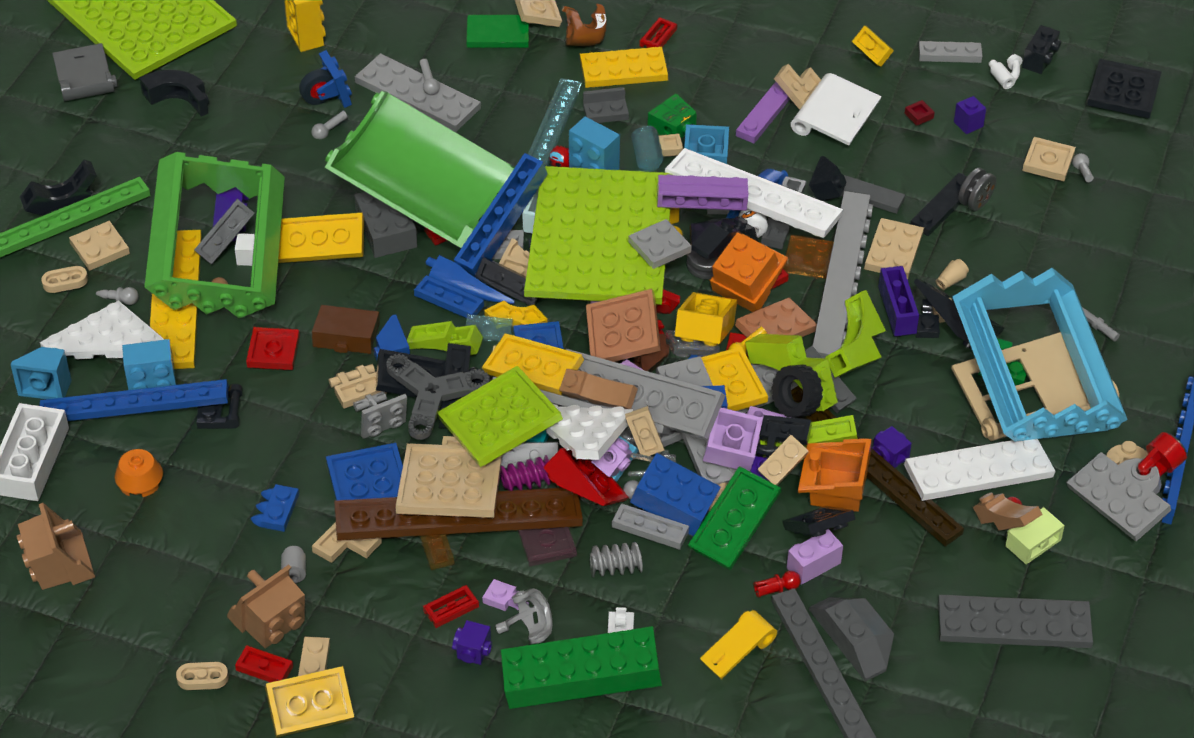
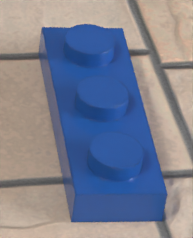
(448, 297)

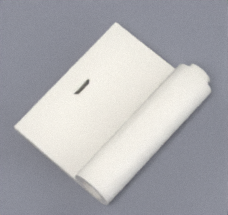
(832, 109)

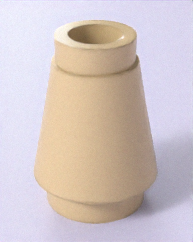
(953, 273)

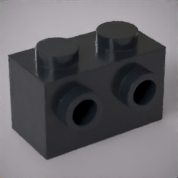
(1041, 49)

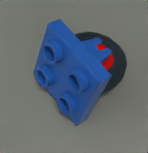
(325, 83)

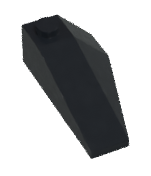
(948, 310)

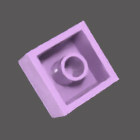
(733, 439)

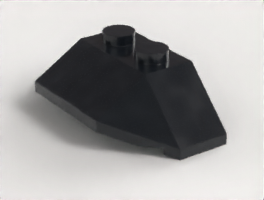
(712, 236)

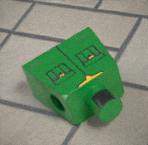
(672, 116)

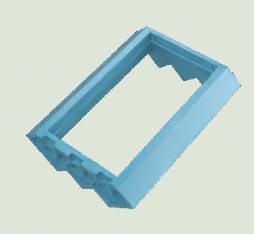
(1057, 291)

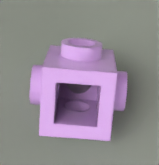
(615, 458)

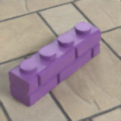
(702, 192)

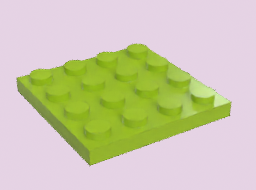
(499, 416)

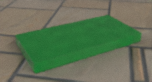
(734, 518)

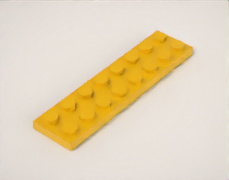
(180, 324)

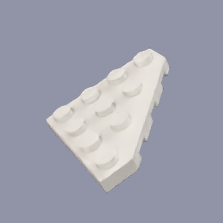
(102, 333)
(589, 430)

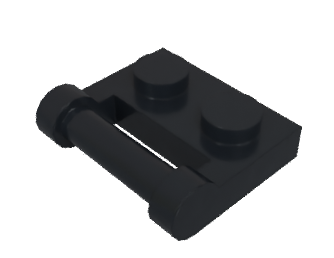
(211, 415)

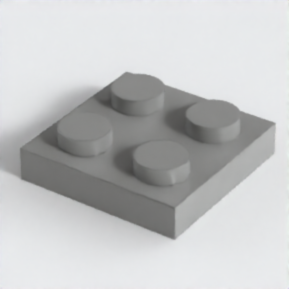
(659, 243)

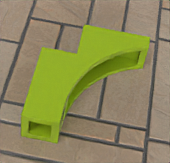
(858, 345)
(788, 350)

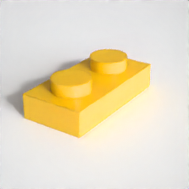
(872, 46)

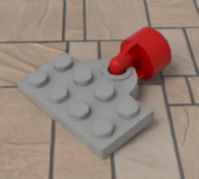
(1129, 490)

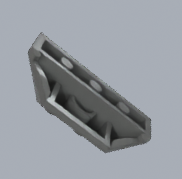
(856, 632)

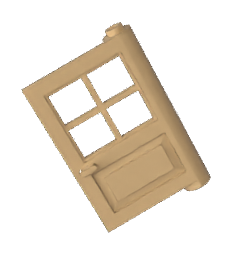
(1049, 372)

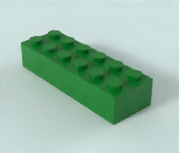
(580, 667)

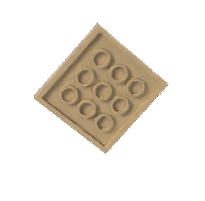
(447, 482)

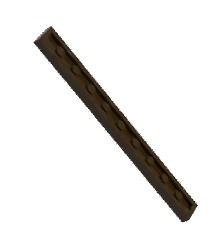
(900, 489)

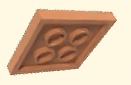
(623, 326)

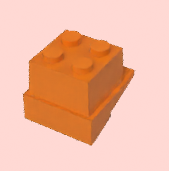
(746, 272)
(836, 473)

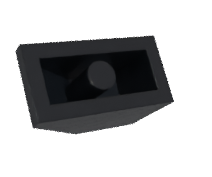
(827, 180)

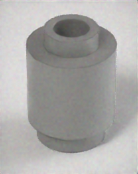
(296, 559)

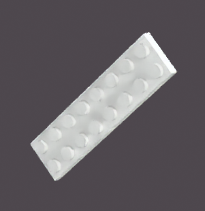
(763, 195)

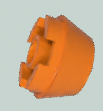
(138, 473)

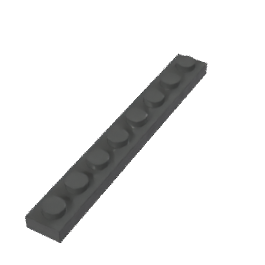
(821, 665)

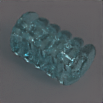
(647, 148)

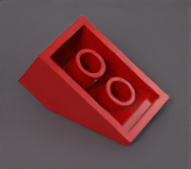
(583, 478)

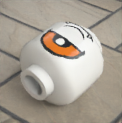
(756, 220)

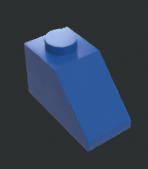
(391, 338)

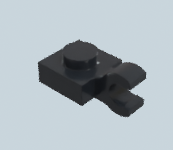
(927, 324)

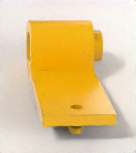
(738, 642)

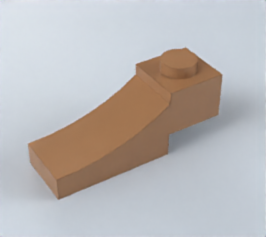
(597, 389)
(1005, 512)

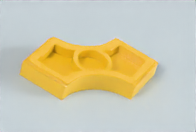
(520, 315)

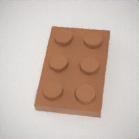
(779, 318)

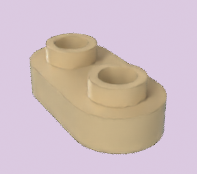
(64, 279)
(202, 675)

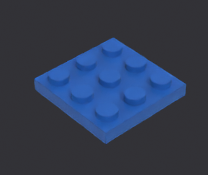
(366, 473)

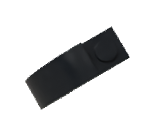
(175, 84)
(46, 199)

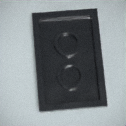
(387, 383)
(818, 520)

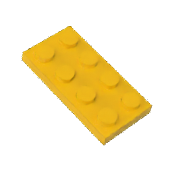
(623, 67)
(321, 237)
(540, 362)

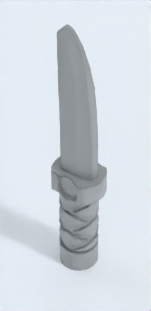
(1098, 323)

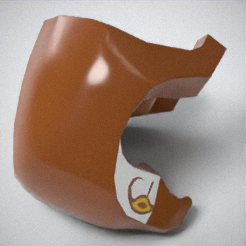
(585, 34)

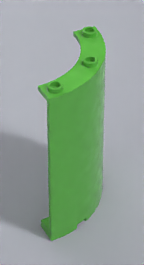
(420, 168)

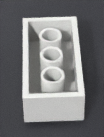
(30, 450)

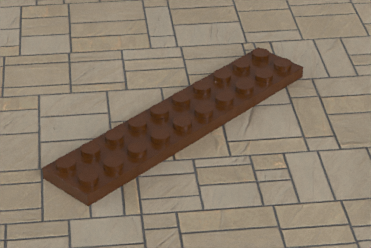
(513, 511)

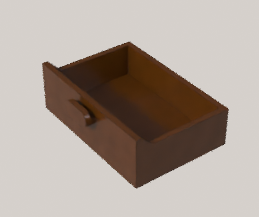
(345, 329)

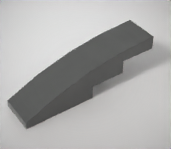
(778, 231)

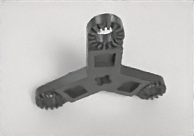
(428, 403)

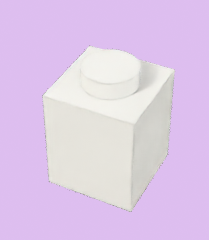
(244, 249)

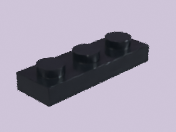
(504, 280)

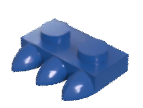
(278, 508)

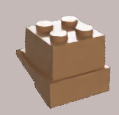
(54, 550)
(269, 608)

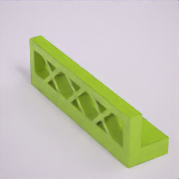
(829, 431)

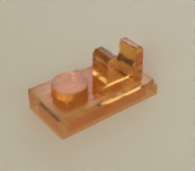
(437, 551)

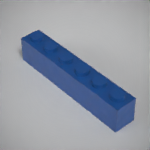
(502, 213)

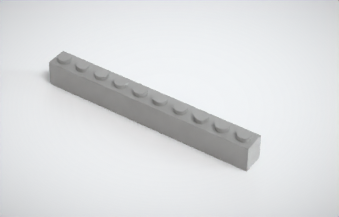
(843, 272)

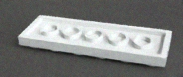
(978, 468)

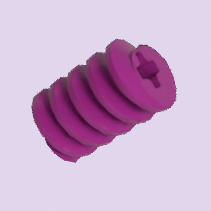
(524, 474)

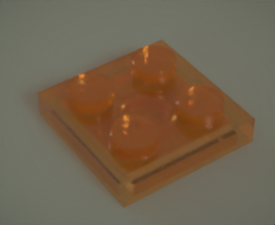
(808, 256)

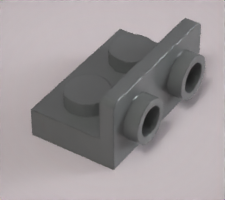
(605, 105)

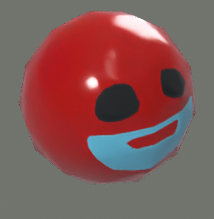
(559, 156)

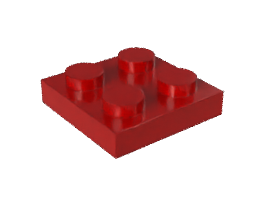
(273, 348)

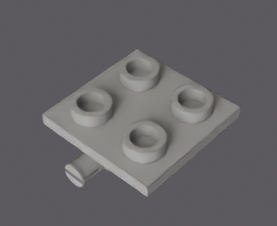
(380, 416)

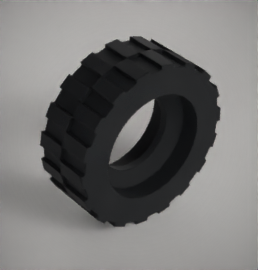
(811, 391)

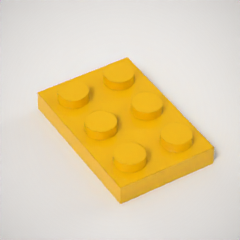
(738, 376)

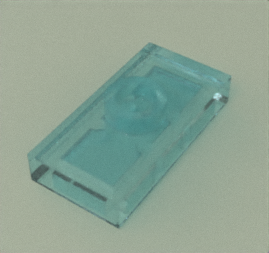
(491, 327)

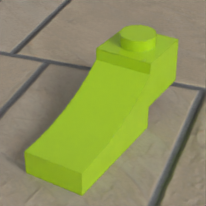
(440, 334)

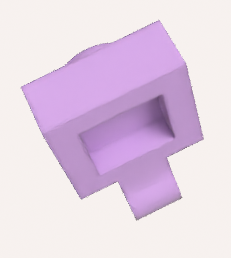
(500, 595)

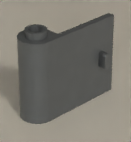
(83, 72)

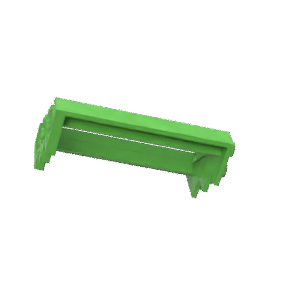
(188, 172)

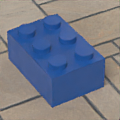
(675, 493)

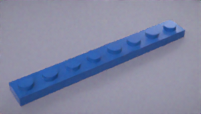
(141, 400)
(1183, 435)

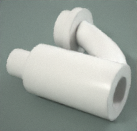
(1002, 75)

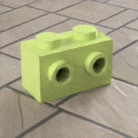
(1035, 537)

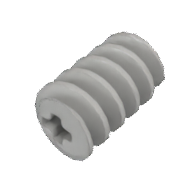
(615, 559)

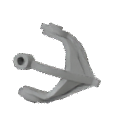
(539, 631)

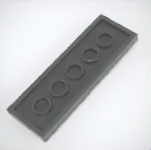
(1015, 621)

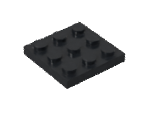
(1124, 88)

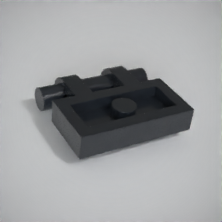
(778, 429)

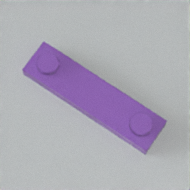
(763, 114)

